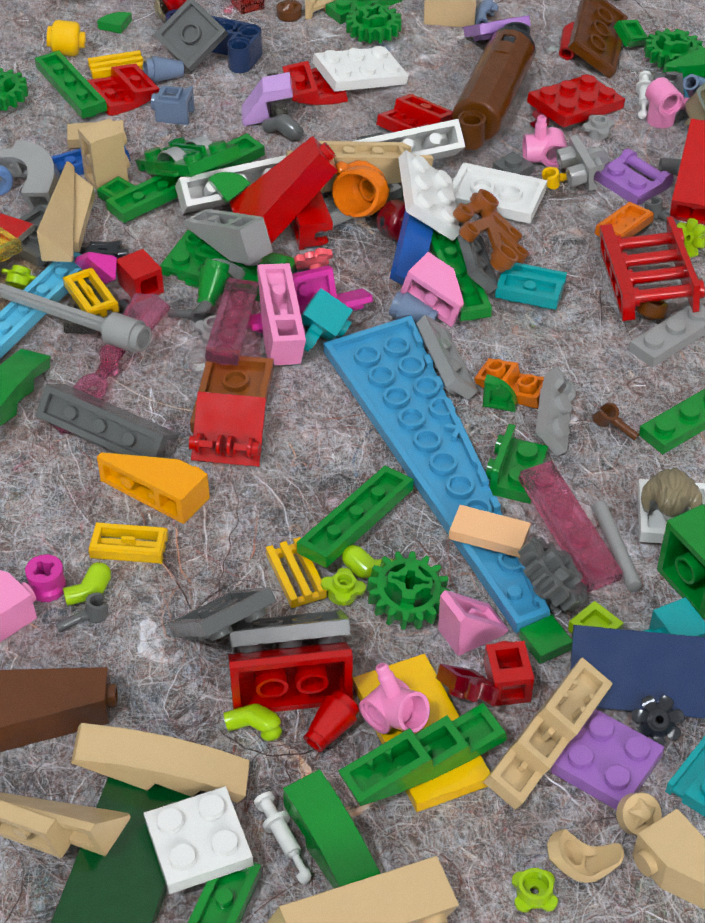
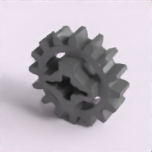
(553, 574)

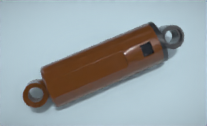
(494, 84)

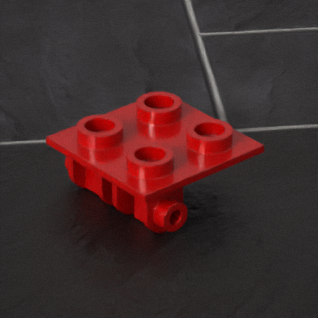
(228, 429)

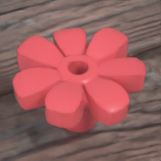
(313, 260)

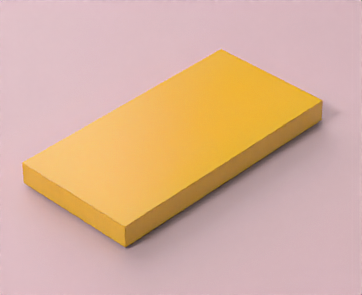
(421, 677)

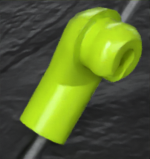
(359, 561)
(257, 717)

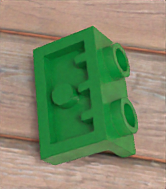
(511, 458)

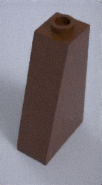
(52, 703)

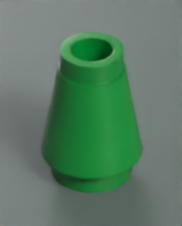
(212, 280)

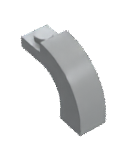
(35, 164)

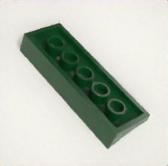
(128, 880)

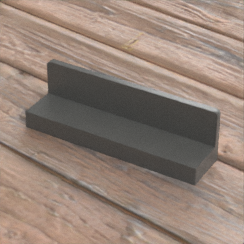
(102, 422)

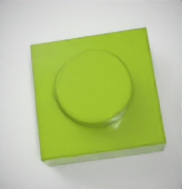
(595, 616)

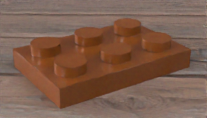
(249, 378)

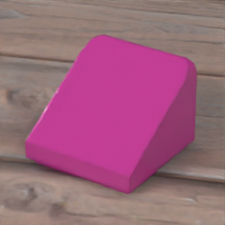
(103, 265)

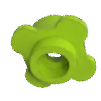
(18, 277)
(343, 587)
(534, 879)

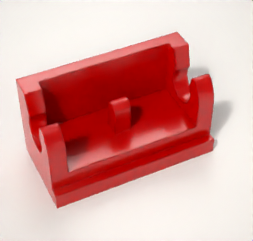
(311, 220)

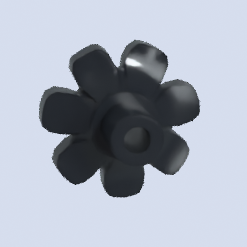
(648, 716)

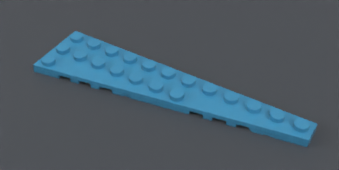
(419, 424)

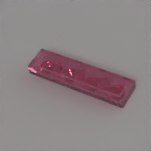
(232, 322)
(570, 525)

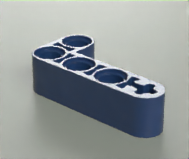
(241, 44)

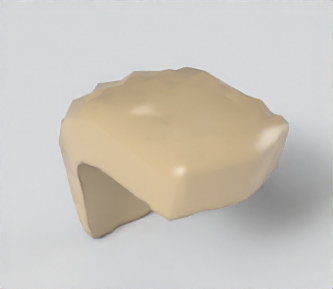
(581, 860)

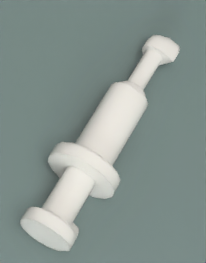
(644, 80)
(277, 824)

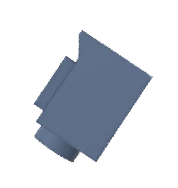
(173, 104)

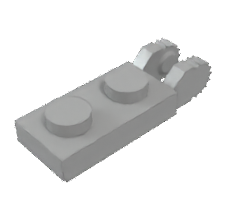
(555, 411)

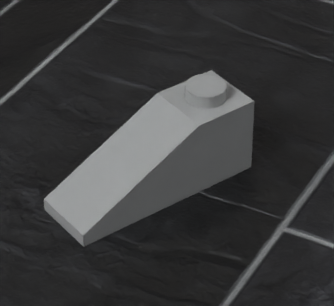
(234, 235)

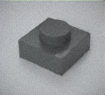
(515, 164)

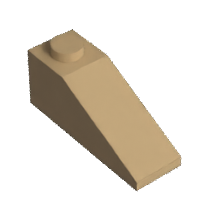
(673, 857)

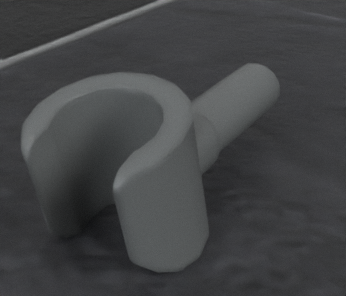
(656, 207)
(196, 314)
(93, 612)

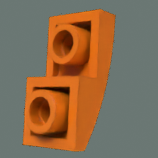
(525, 386)

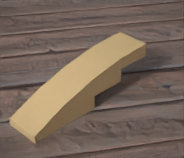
(548, 733)
(159, 759)

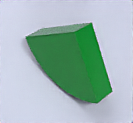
(115, 22)
(228, 184)
(498, 394)

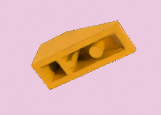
(157, 482)

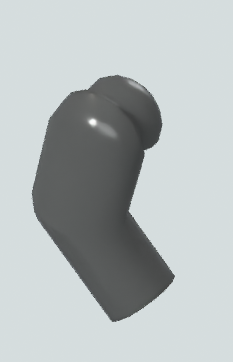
(285, 125)

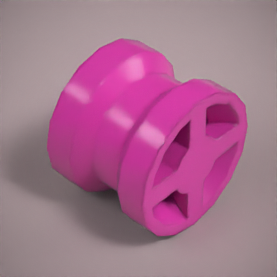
(50, 587)

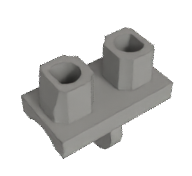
(585, 162)

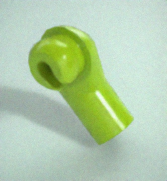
(94, 581)

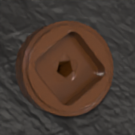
(289, 10)
(653, 309)

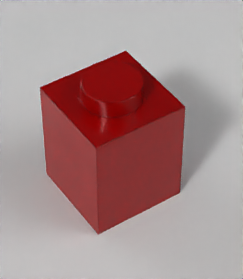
(139, 274)

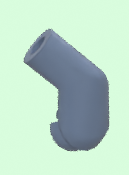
(484, 8)

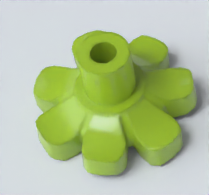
(693, 236)

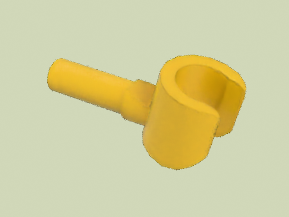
(553, 177)

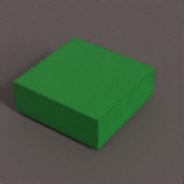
(630, 33)
(113, 188)
(545, 639)

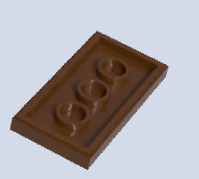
(595, 36)

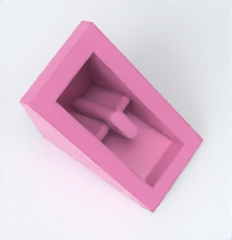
(467, 622)

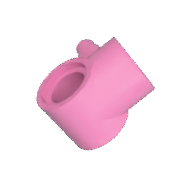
(663, 103)
(543, 144)
(394, 704)

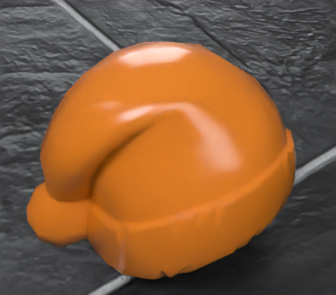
(359, 188)

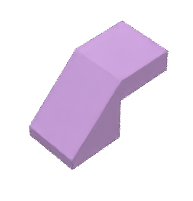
(270, 88)

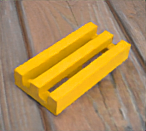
(101, 66)
(84, 305)
(128, 547)
(287, 552)

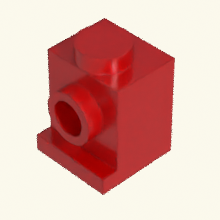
(510, 671)

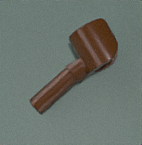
(610, 415)

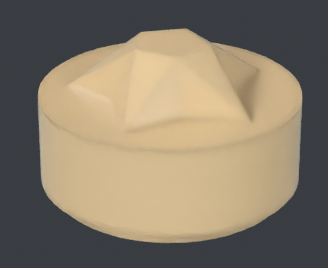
(637, 812)

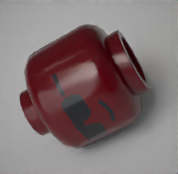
(391, 218)

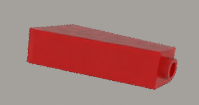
(288, 186)
(689, 190)

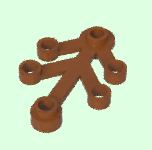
(497, 228)

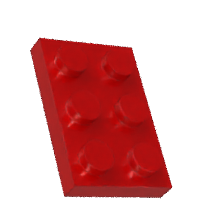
(575, 100)

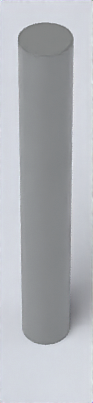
(617, 546)

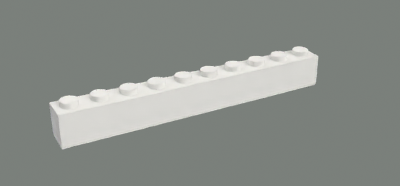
(437, 140)

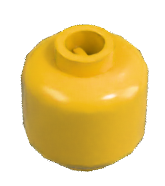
(66, 37)

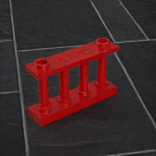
(623, 280)

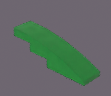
(18, 378)
(422, 756)

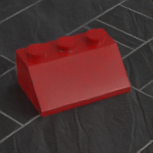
(291, 676)

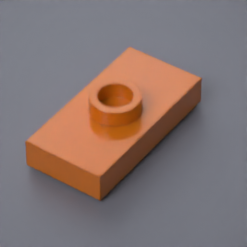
(627, 220)

